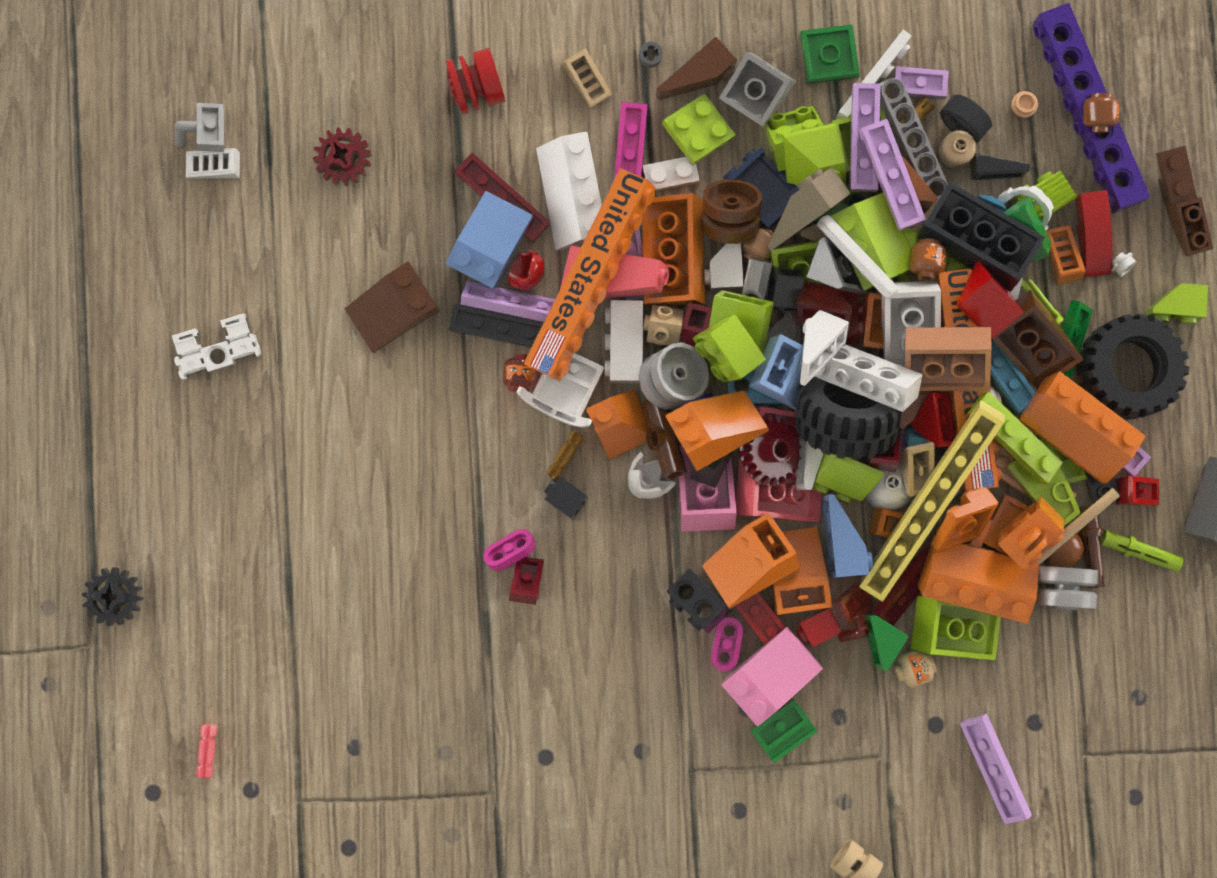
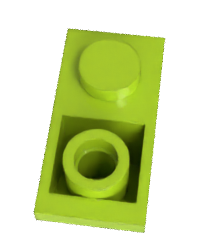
(1181, 303)

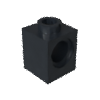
(785, 288)

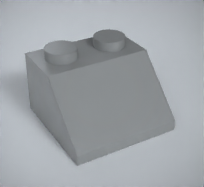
(757, 88)

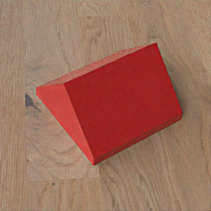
(988, 302)

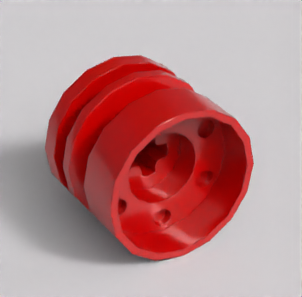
(475, 81)

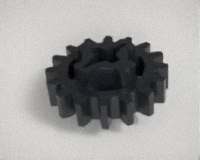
(110, 606)

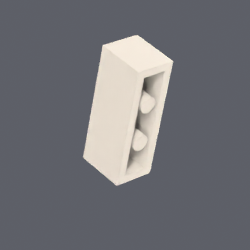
(624, 341)

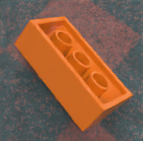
(676, 238)
(1081, 427)
(980, 581)

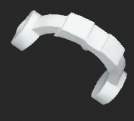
(1035, 193)

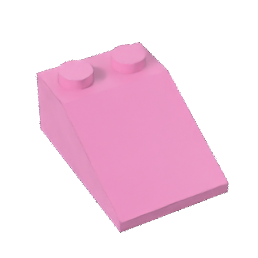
(705, 506)
(771, 676)

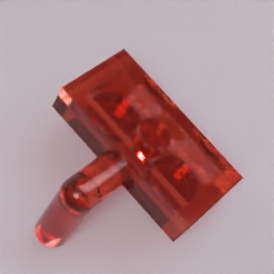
(850, 610)

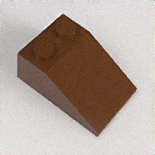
(391, 307)
(1037, 342)

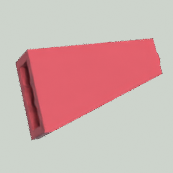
(634, 276)

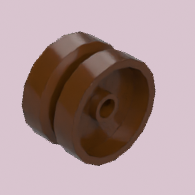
(731, 211)

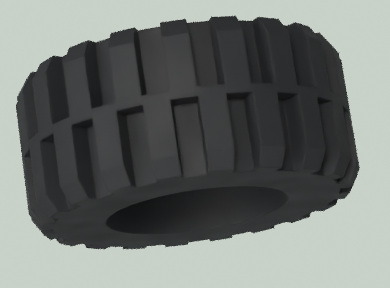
(1161, 347)
(844, 421)

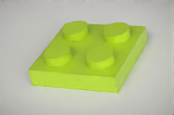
(698, 129)

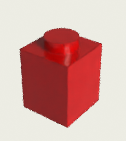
(818, 628)

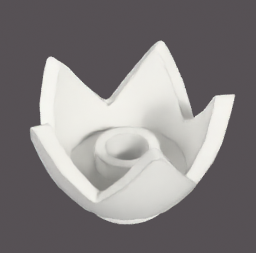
(646, 479)

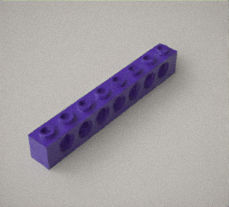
(1063, 21)

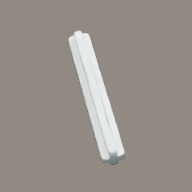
(857, 257)

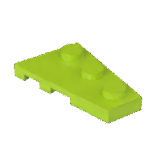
(1056, 492)

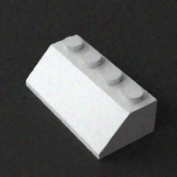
(569, 188)

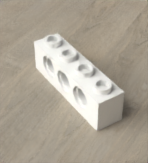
(872, 377)

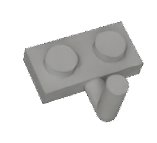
(208, 128)

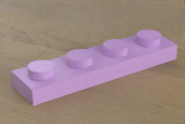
(864, 112)
(892, 174)
(506, 301)
(995, 769)

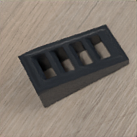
(989, 167)

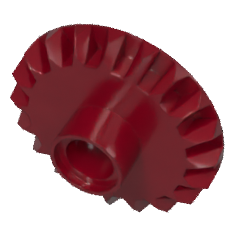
(760, 457)

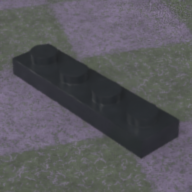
(494, 325)

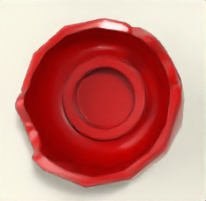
(526, 271)

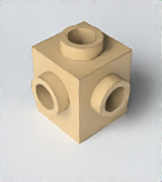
(663, 325)

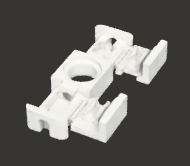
(239, 347)

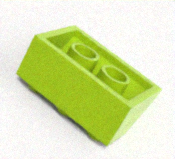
(876, 233)

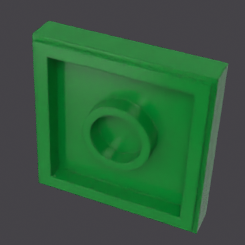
(829, 54)

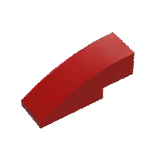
(1095, 232)

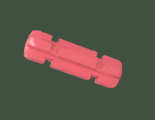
(206, 751)

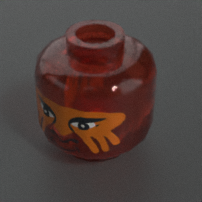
(518, 374)

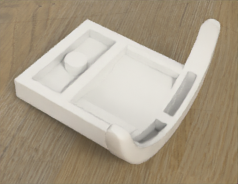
(570, 396)

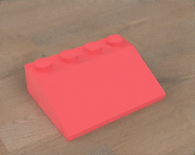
(782, 500)

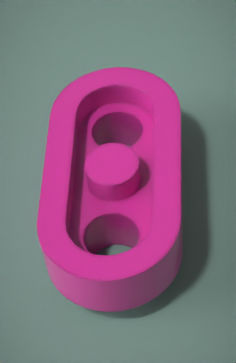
(509, 549)
(729, 644)

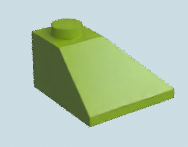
(811, 150)

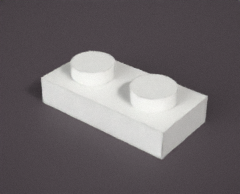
(671, 173)

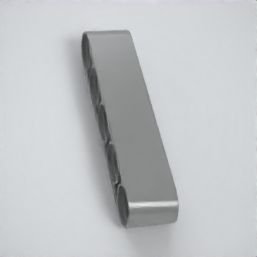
(911, 126)

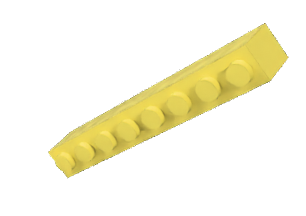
(932, 499)

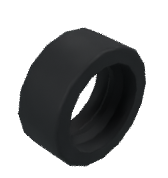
(966, 115)

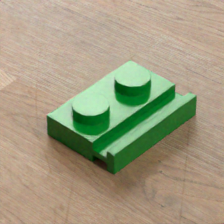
(783, 730)

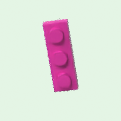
(631, 137)

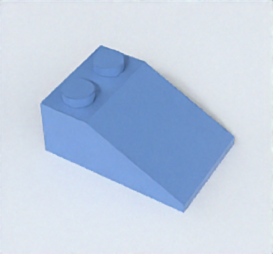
(489, 240)
(845, 548)

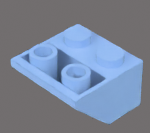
(780, 372)

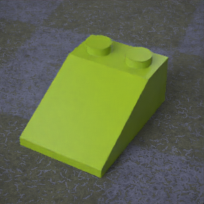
(954, 630)

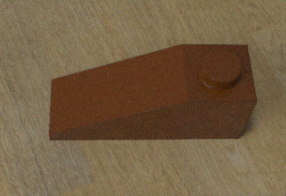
(703, 70)

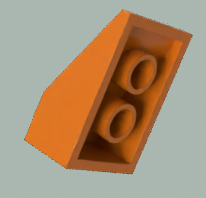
(716, 426)

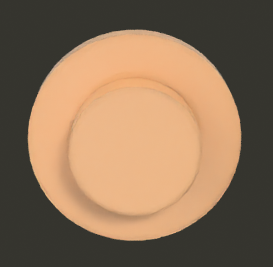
(1024, 104)

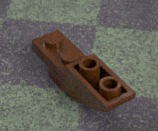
(1181, 201)

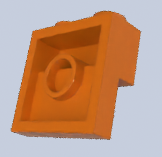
(965, 520)

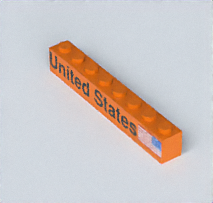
(590, 274)
(985, 471)

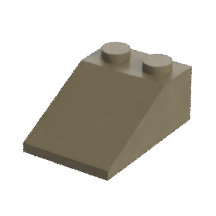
(814, 198)

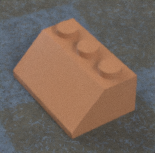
(950, 357)

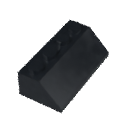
(982, 234)

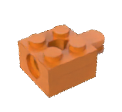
(1032, 533)

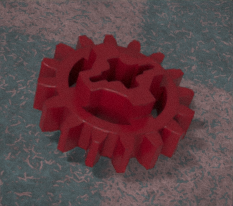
(351, 152)

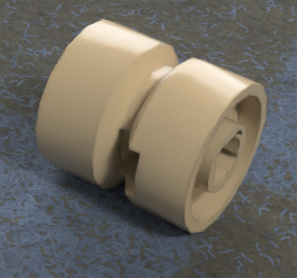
(866, 867)

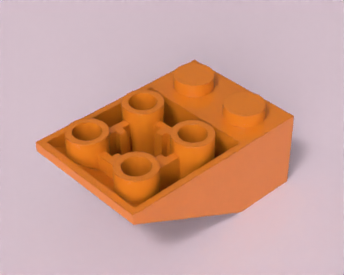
(751, 561)
(807, 586)

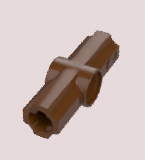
(663, 441)

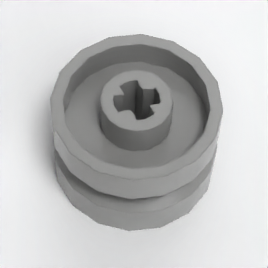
(674, 376)
(1066, 588)

